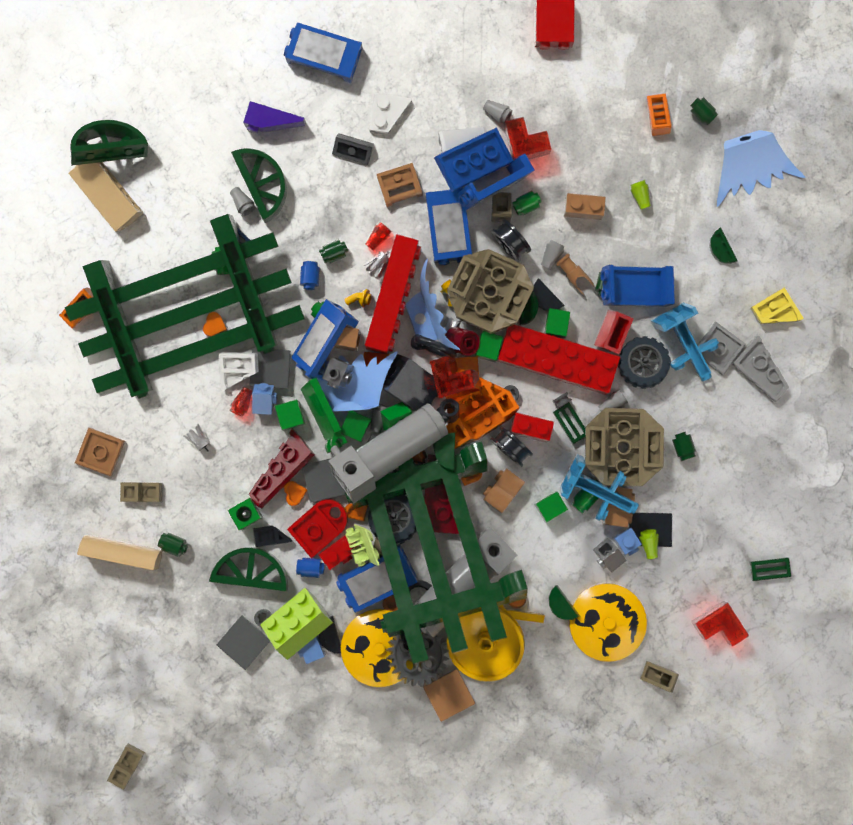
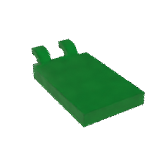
(323, 414)

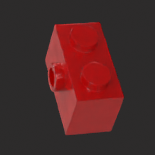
(613, 331)
(337, 553)

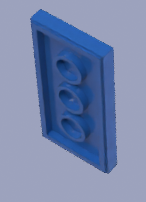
(473, 159)

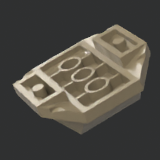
(495, 272)
(644, 444)

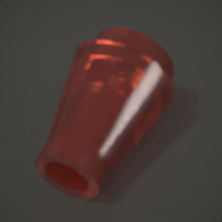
(378, 236)
(241, 402)

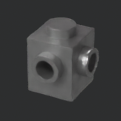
(338, 373)
(609, 555)

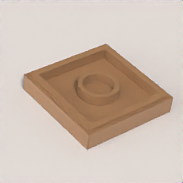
(99, 452)
(449, 695)

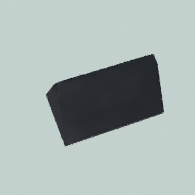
(352, 148)

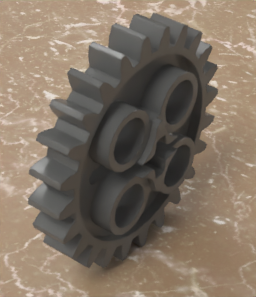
(400, 655)

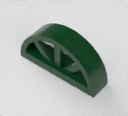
(131, 146)
(256, 194)
(248, 581)

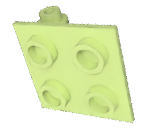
(366, 551)

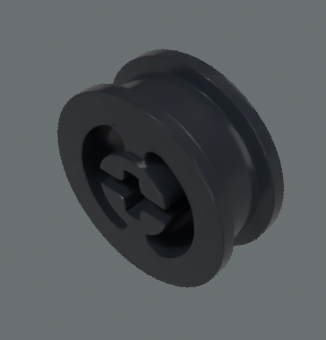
(510, 240)
(511, 446)

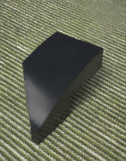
(269, 536)

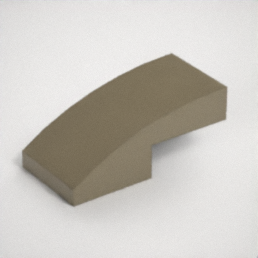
(140, 492)
(125, 766)

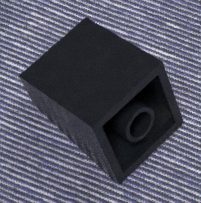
(410, 383)

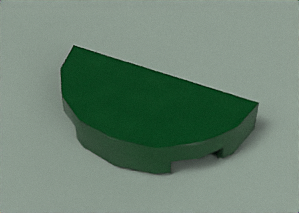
(721, 248)
(530, 310)
(445, 451)
(561, 605)

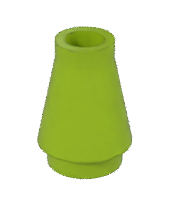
(641, 194)
(650, 543)

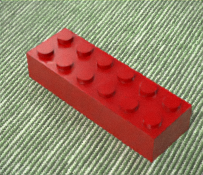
(392, 294)
(558, 359)

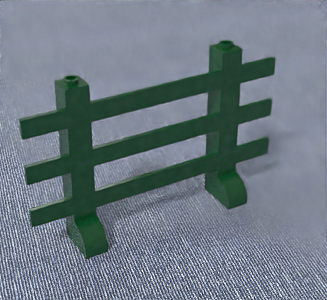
(122, 335)
(446, 606)

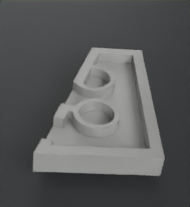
(761, 370)

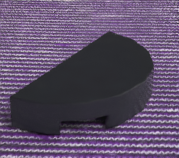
(545, 297)
(329, 638)

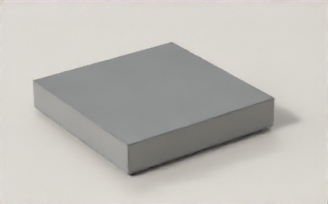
(728, 348)

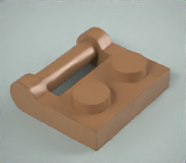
(398, 178)

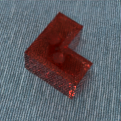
(522, 143)
(451, 382)
(720, 619)

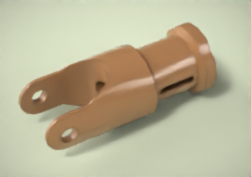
(572, 271)

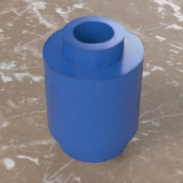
(309, 275)
(310, 567)

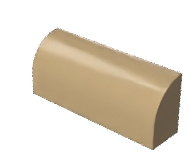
(106, 194)
(120, 552)

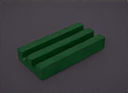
(564, 427)
(786, 567)

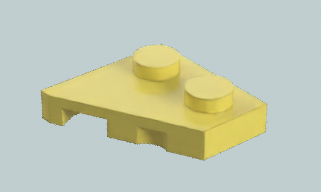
(777, 309)

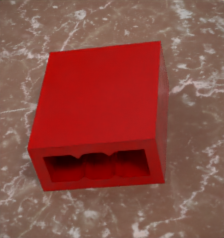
(554, 24)
(531, 427)

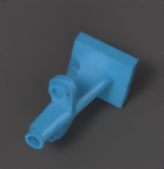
(676, 319)
(575, 478)

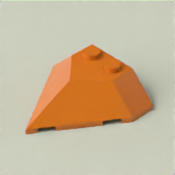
(481, 412)

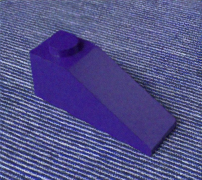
(269, 119)

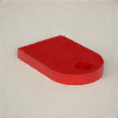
(318, 526)

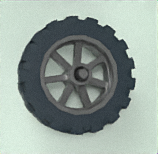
(652, 346)
(404, 533)

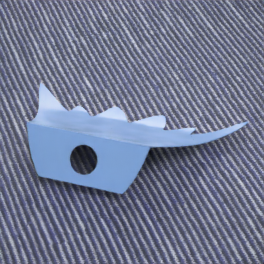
(753, 159)
(425, 304)
(364, 388)

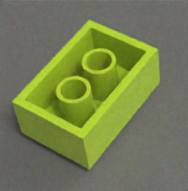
(296, 623)

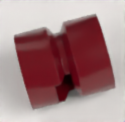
(465, 340)

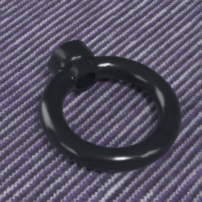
(419, 342)

